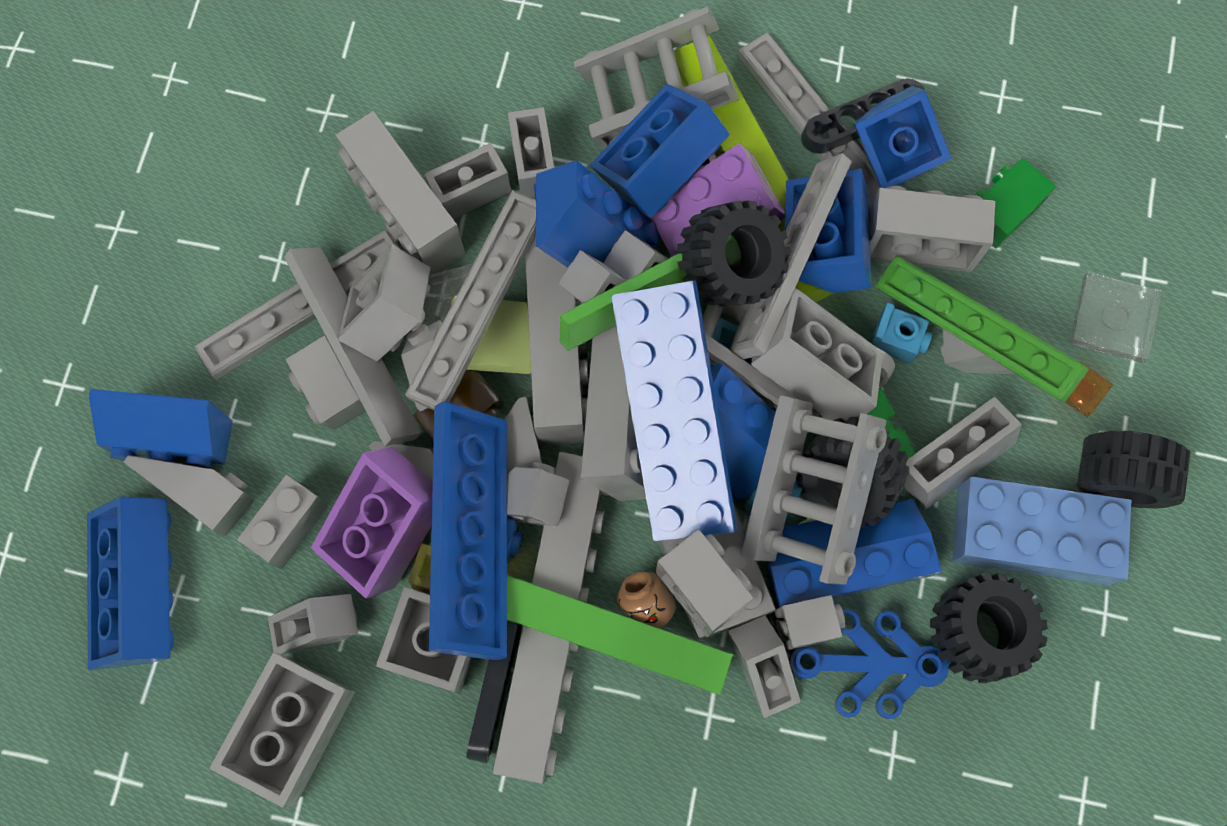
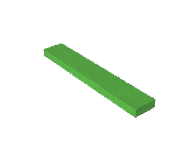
(598, 313)
(983, 329)
(617, 636)

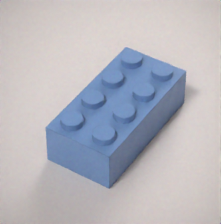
(1042, 531)

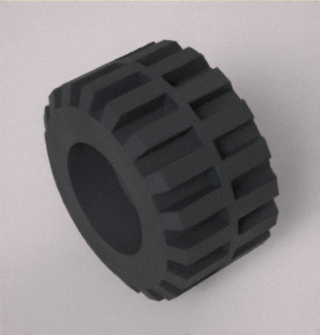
(760, 248)
(1134, 467)
(887, 480)
(1015, 619)

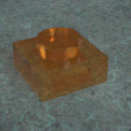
(1089, 393)

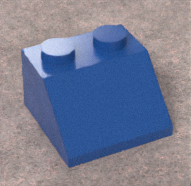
(902, 137)

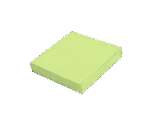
(505, 342)

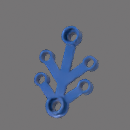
(876, 664)

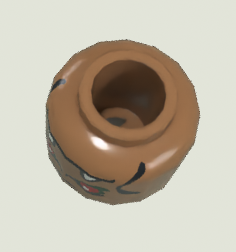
(646, 599)

